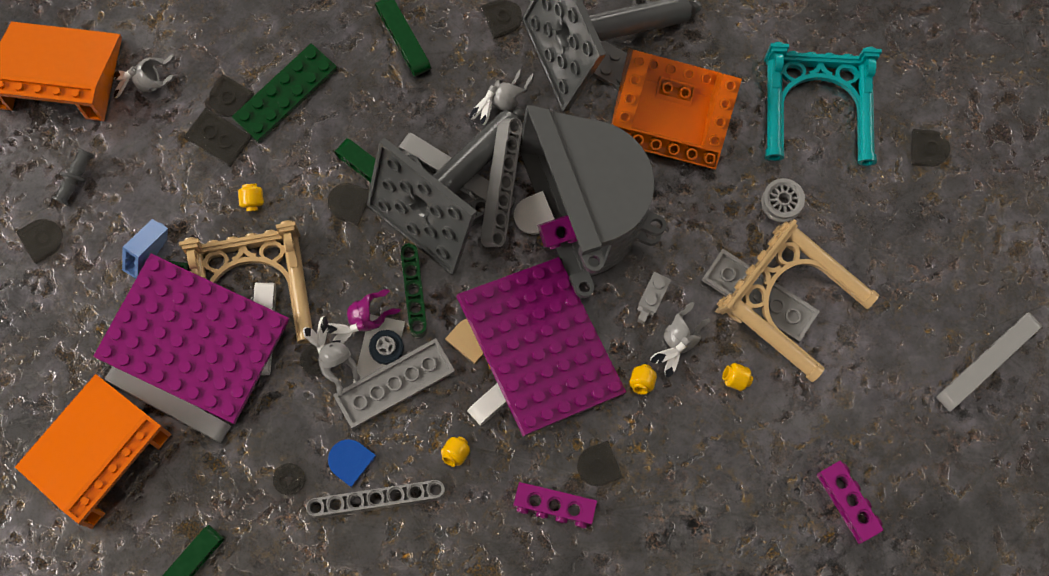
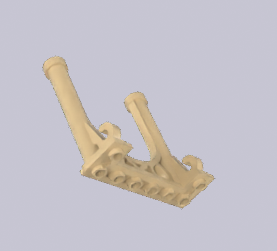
(286, 233)
(741, 311)

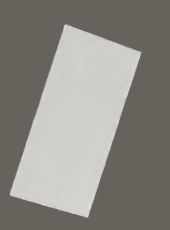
(366, 364)

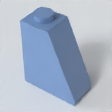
(137, 249)

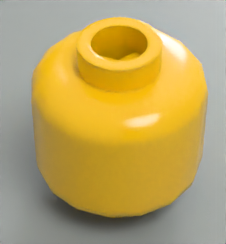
(250, 197)
(737, 376)
(643, 379)
(455, 451)

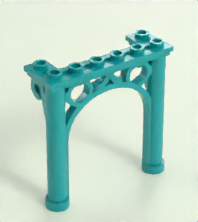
(861, 66)

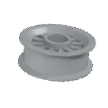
(781, 184)

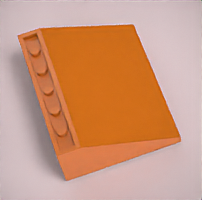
(58, 66)
(675, 107)
(89, 450)

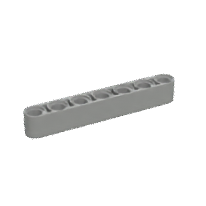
(434, 159)
(501, 183)
(988, 361)
(169, 404)
(366, 505)

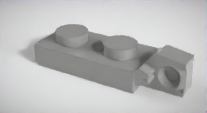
(652, 296)

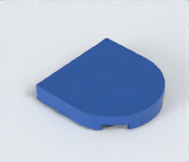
(349, 460)

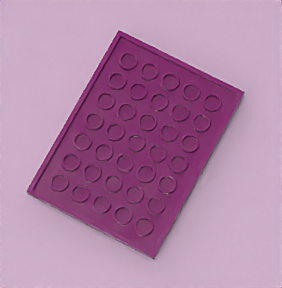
(191, 338)
(540, 345)

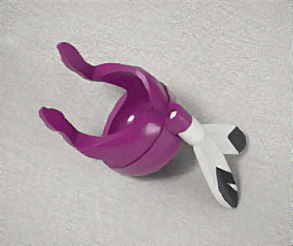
(359, 318)

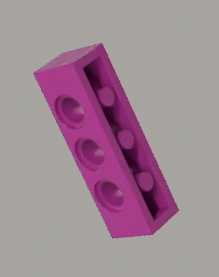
(548, 232)
(585, 505)
(849, 513)

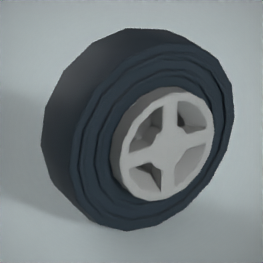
(383, 340)

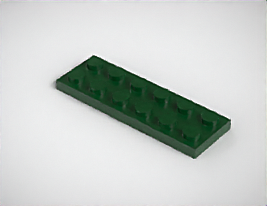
(284, 93)

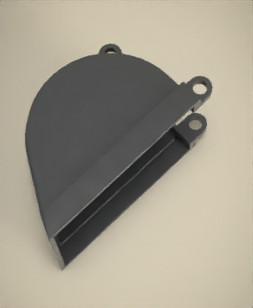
(595, 179)

